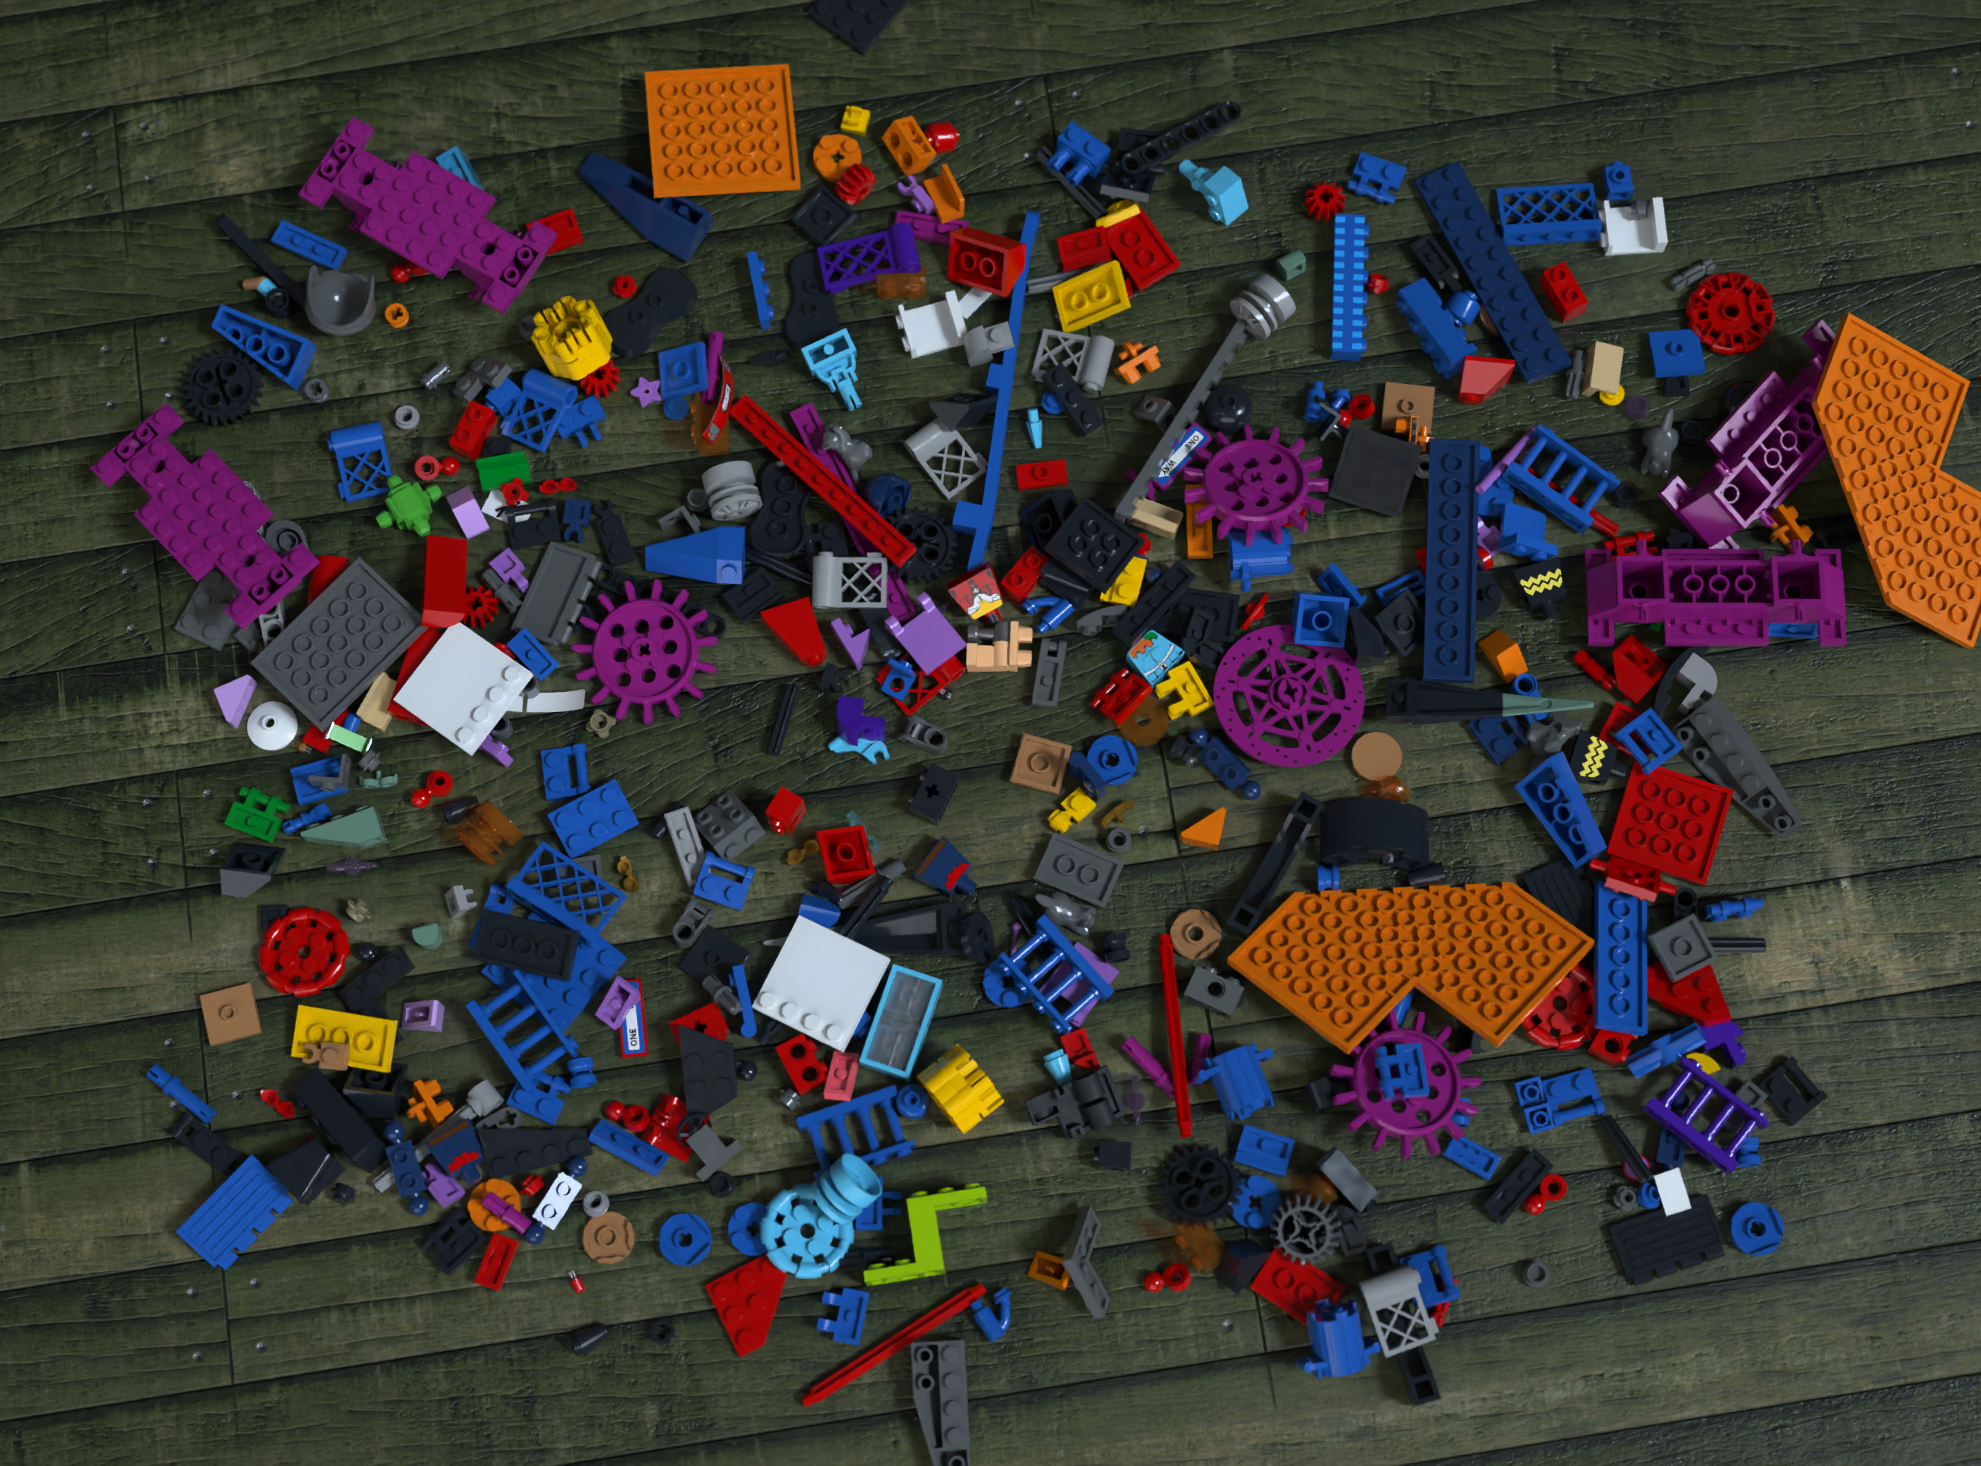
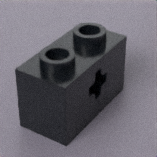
(933, 808)

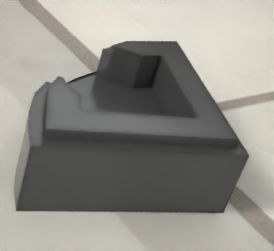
(249, 636)

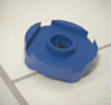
(1117, 747)
(997, 993)
(1762, 1215)
(1255, 1217)
(738, 1226)
(685, 1255)

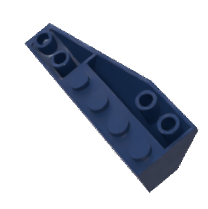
(665, 221)

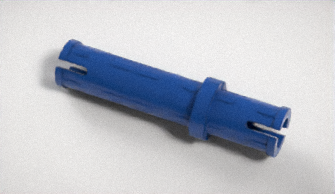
(173, 1087)

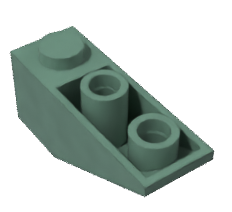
(355, 830)

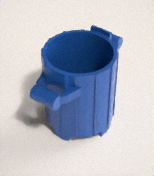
(1260, 559)
(1238, 1080)
(1336, 1341)

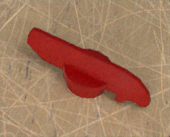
(1254, 611)

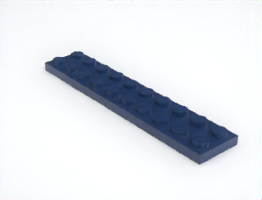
(1492, 273)
(1451, 561)

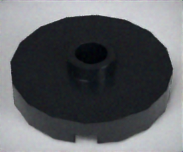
(978, 937)

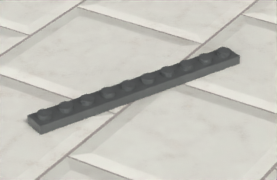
(1177, 429)

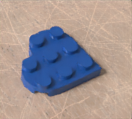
(1497, 494)

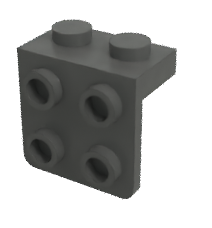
(728, 826)

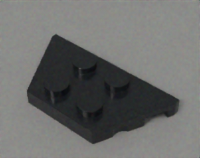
(707, 1071)

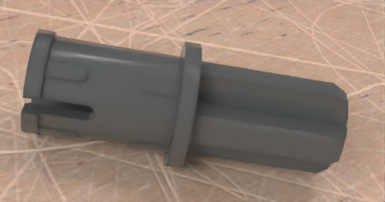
(1575, 374)
(501, 590)
(722, 994)

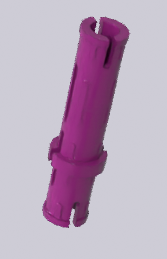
(713, 366)
(1150, 1065)

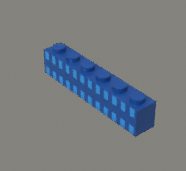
(1347, 287)

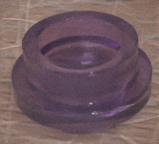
(1637, 407)

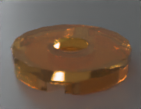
(1154, 731)

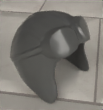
(339, 301)

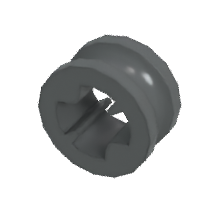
(313, 383)

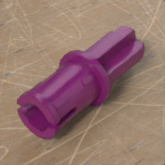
(1201, 1052)
(506, 1212)

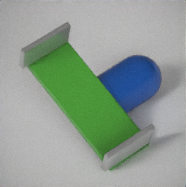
(347, 734)

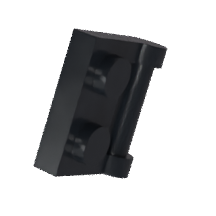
(535, 531)
(1786, 1097)

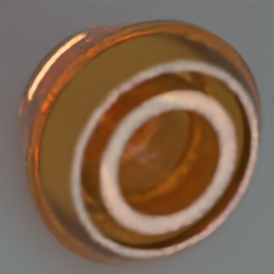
(1393, 788)
(1320, 1186)

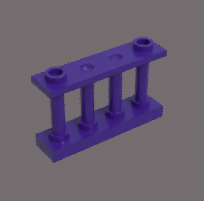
(1703, 1141)

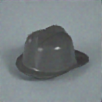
(284, 535)

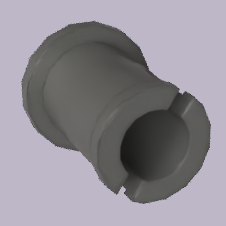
(435, 375)

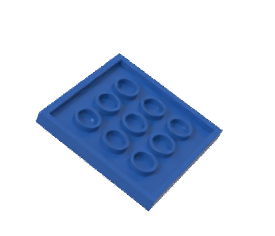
(561, 998)

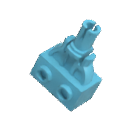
(1221, 190)
(832, 361)

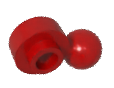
(401, 272)
(1359, 408)
(448, 466)
(421, 797)
(635, 1117)
(1535, 1203)
(1155, 1281)

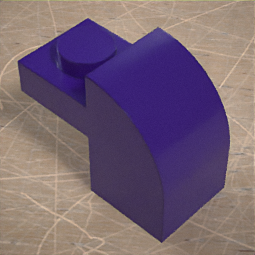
(853, 723)
(1724, 1036)

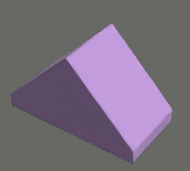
(467, 512)
(235, 697)
(423, 1016)

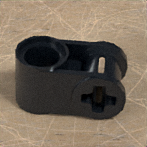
(1678, 911)

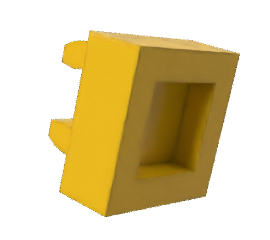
(855, 120)

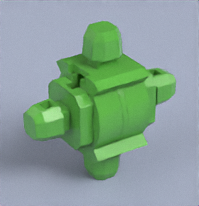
(408, 506)

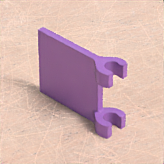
(927, 637)
(1080, 987)

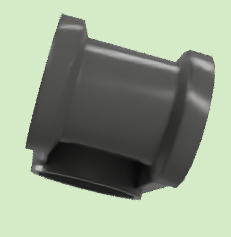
(919, 733)
(694, 918)

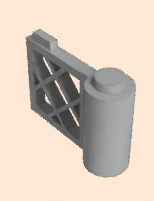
(1093, 358)
(932, 440)
(829, 576)
(1391, 1289)

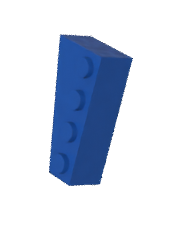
(1434, 327)
(269, 345)
(1562, 809)

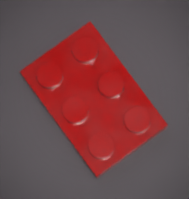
(1141, 250)
(1294, 1285)

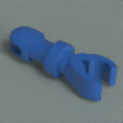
(319, 813)

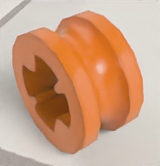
(393, 309)

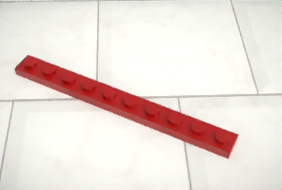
(822, 481)

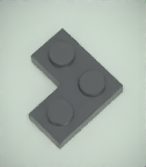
(482, 371)

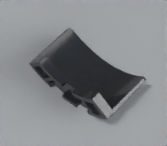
(1374, 830)

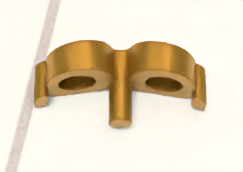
(1116, 812)
(796, 856)
(625, 869)

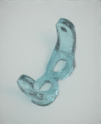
(854, 820)

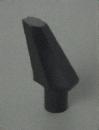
(771, 358)
(826, 890)

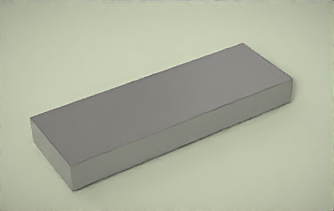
(686, 843)

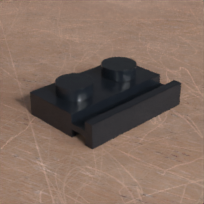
(754, 595)

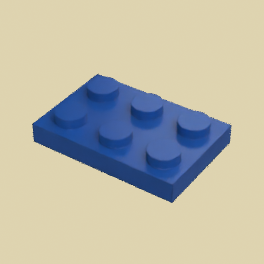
(593, 819)

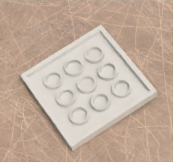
(463, 687)
(821, 983)

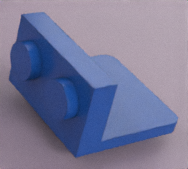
(1524, 532)

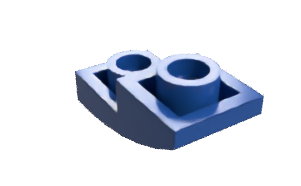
(1534, 1104)

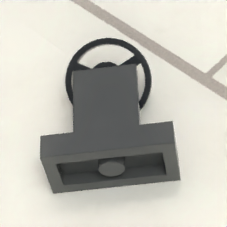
(706, 1144)

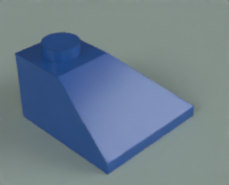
(1319, 618)

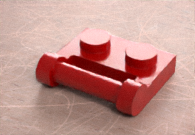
(1619, 718)

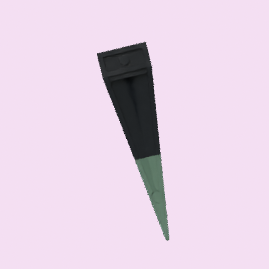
(1434, 702)

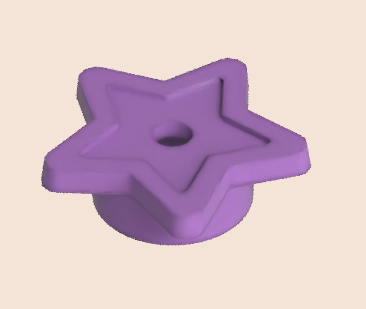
(644, 385)

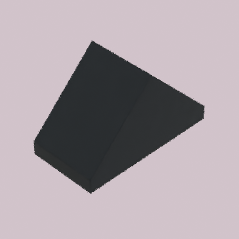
(1241, 1263)

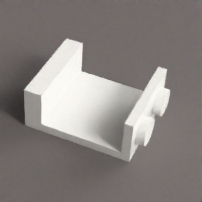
(1626, 235)
(932, 326)

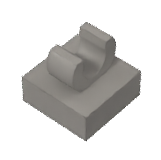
(457, 901)

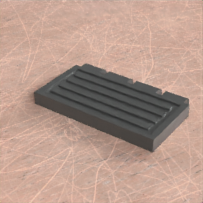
(555, 593)

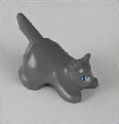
(1660, 443)
(852, 451)
(1549, 738)
(1063, 911)

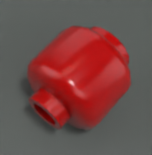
(942, 136)

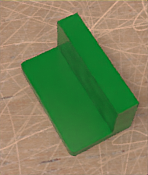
(503, 469)

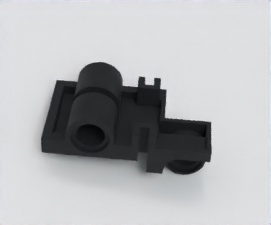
(1081, 1106)

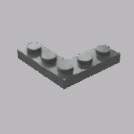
(1078, 1264)

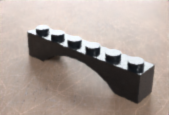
(1274, 866)
(1413, 1362)

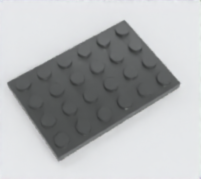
(340, 644)

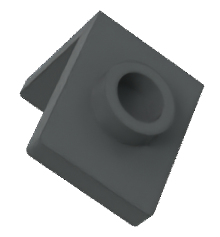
(1155, 410)
(679, 514)
(330, 783)

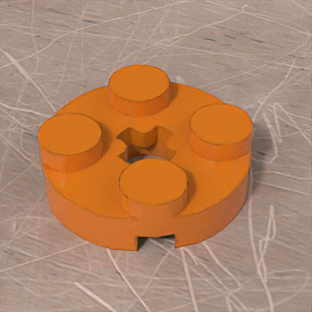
(831, 146)
(481, 1215)

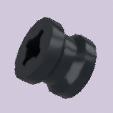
(1182, 750)

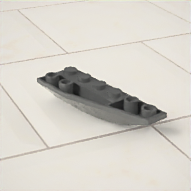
(1733, 761)
(942, 1399)

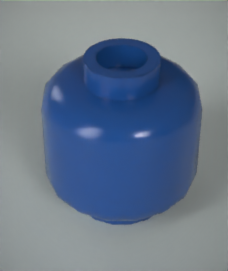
(1463, 307)
(915, 1109)

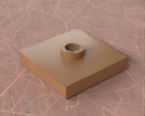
(1405, 401)
(1040, 764)
(231, 1014)

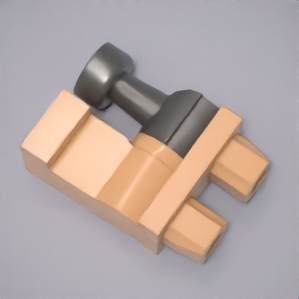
(1004, 652)

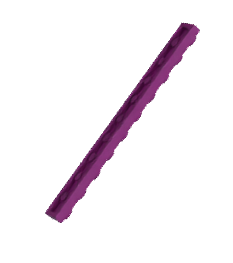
(812, 433)

